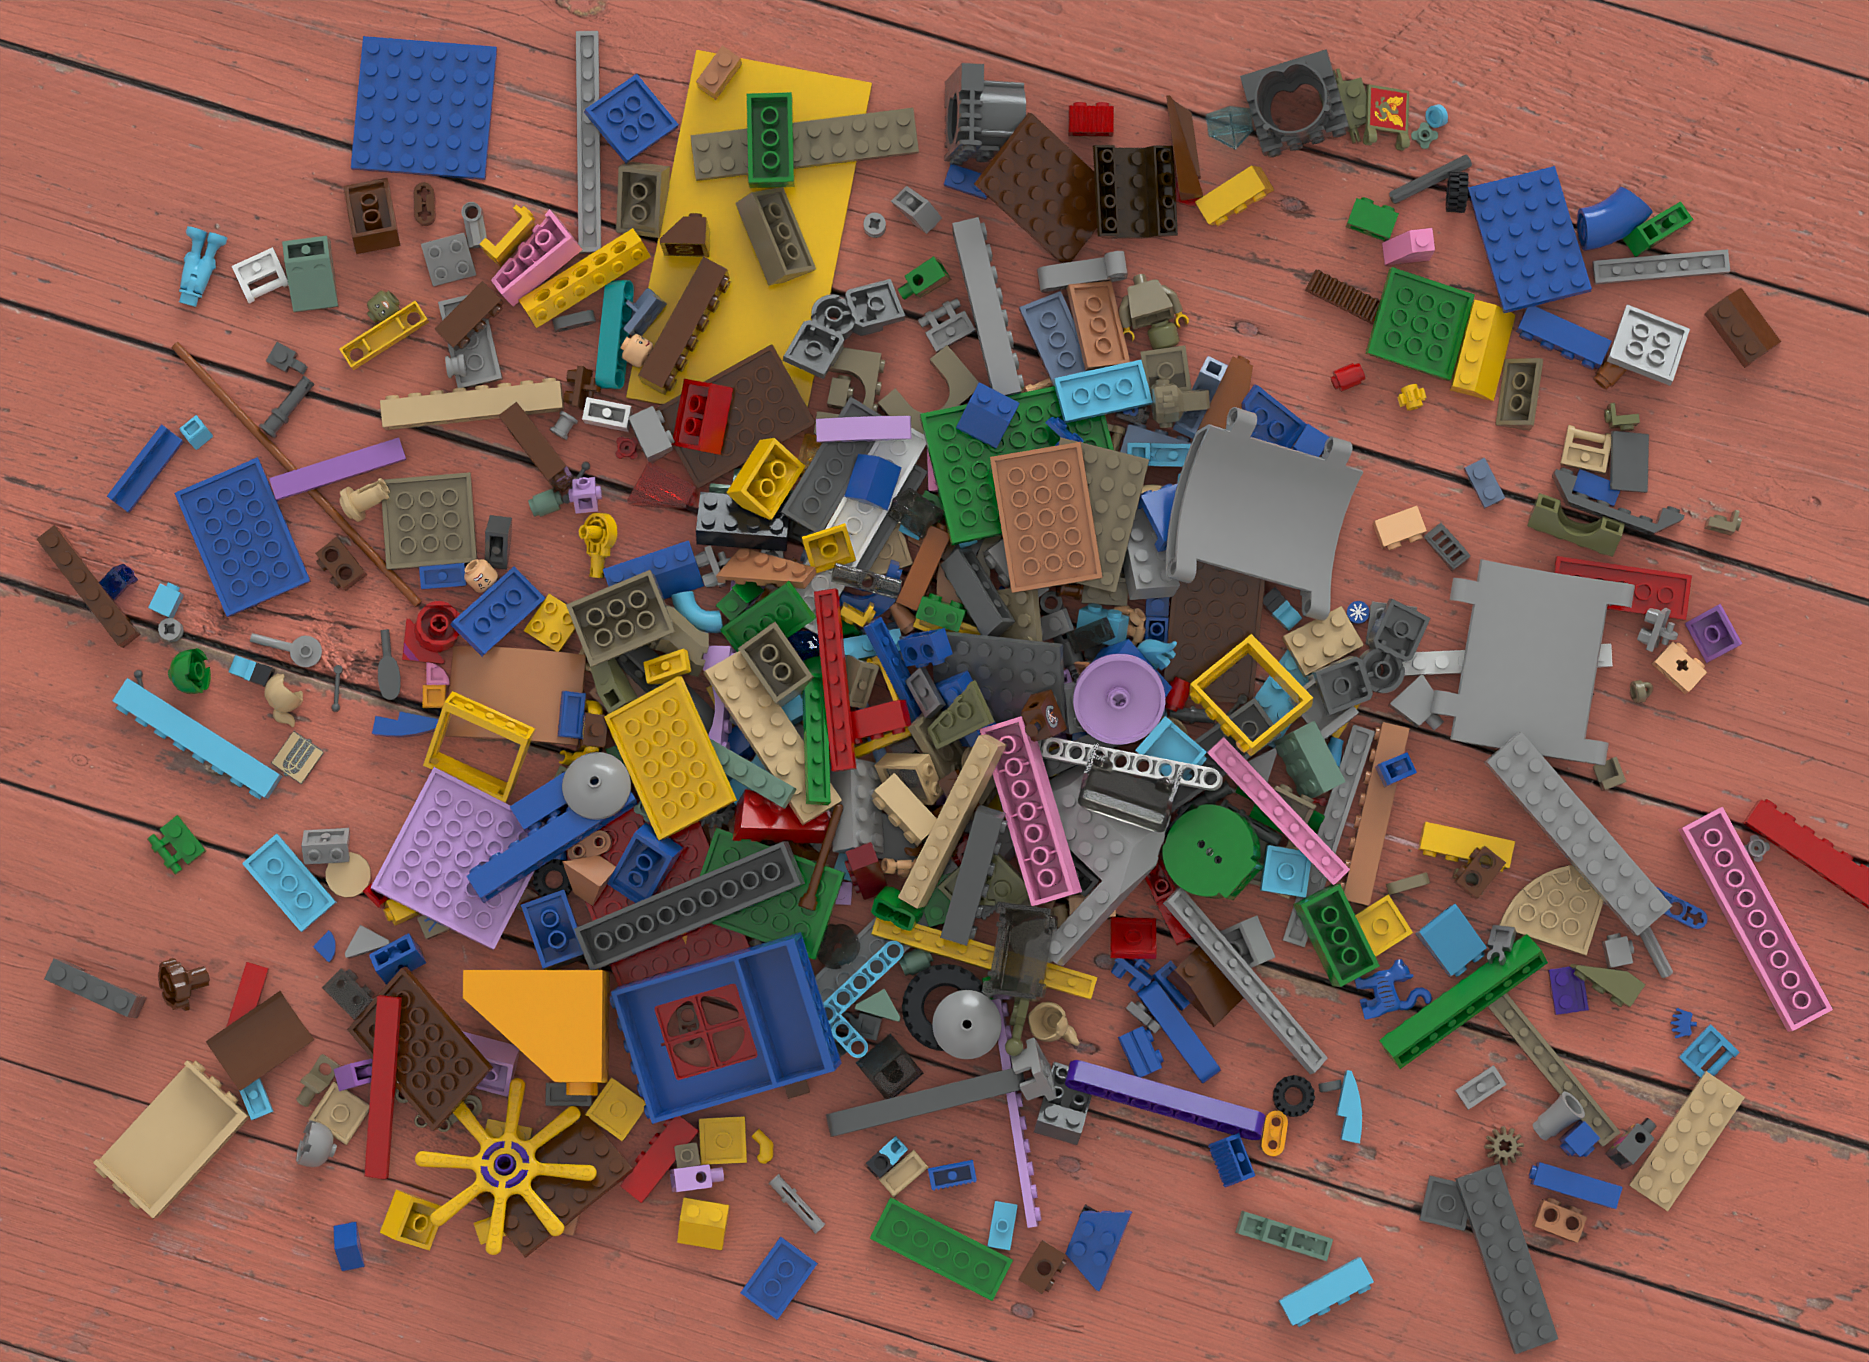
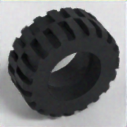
(921, 986)

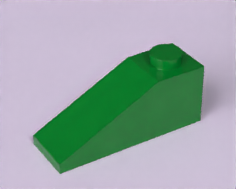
(1657, 229)

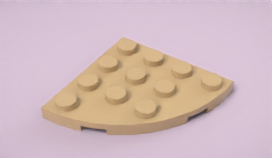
(1556, 910)

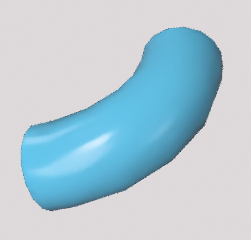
(703, 620)

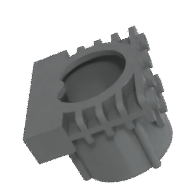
(1264, 84)
(980, 114)

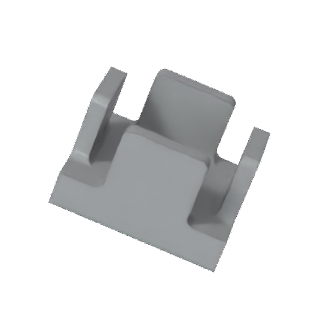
(1042, 1079)

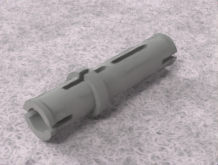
(777, 1184)

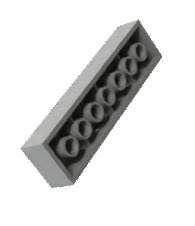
(986, 308)

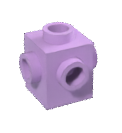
(585, 495)

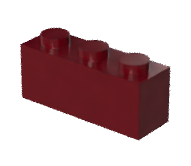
(865, 871)

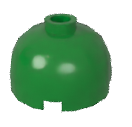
(189, 671)

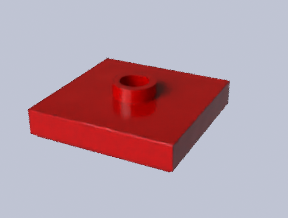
(1133, 938)

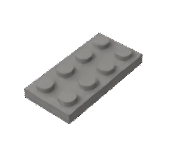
(479, 354)

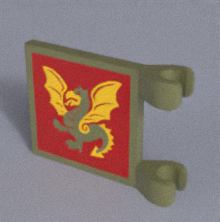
(1387, 112)

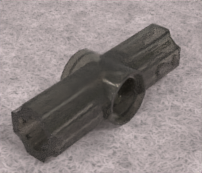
(880, 585)

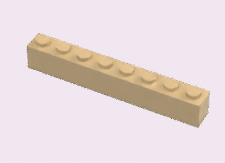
(470, 405)
(952, 820)

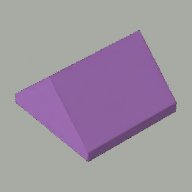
(1713, 633)

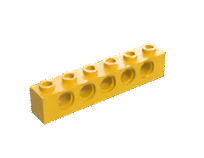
(584, 278)

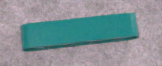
(615, 316)

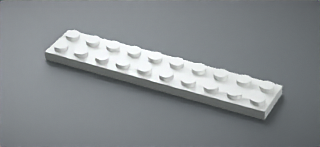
(863, 519)

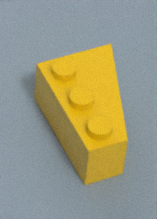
(1234, 195)

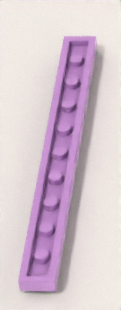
(1018, 1124)

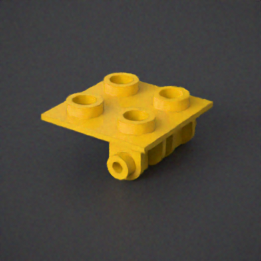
(551, 624)

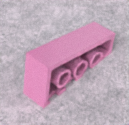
(536, 259)

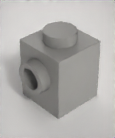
(1617, 950)

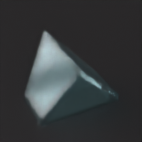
(1230, 125)

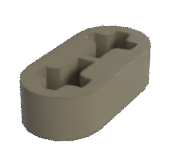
(1408, 883)

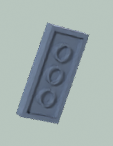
(1054, 335)

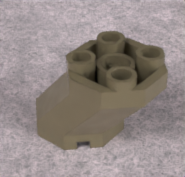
(686, 637)

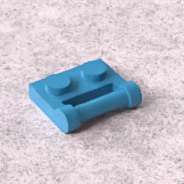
(1704, 1048)

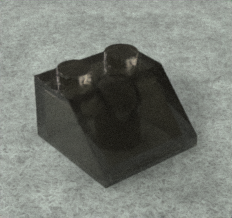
(889, 1067)

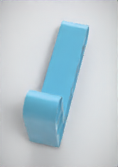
(854, 994)

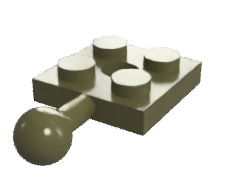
(1014, 1045)

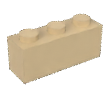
(904, 809)

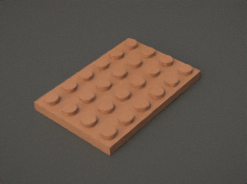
(1046, 517)

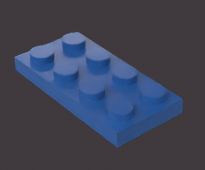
(497, 611)

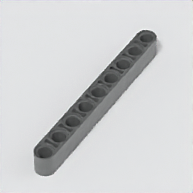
(924, 1102)

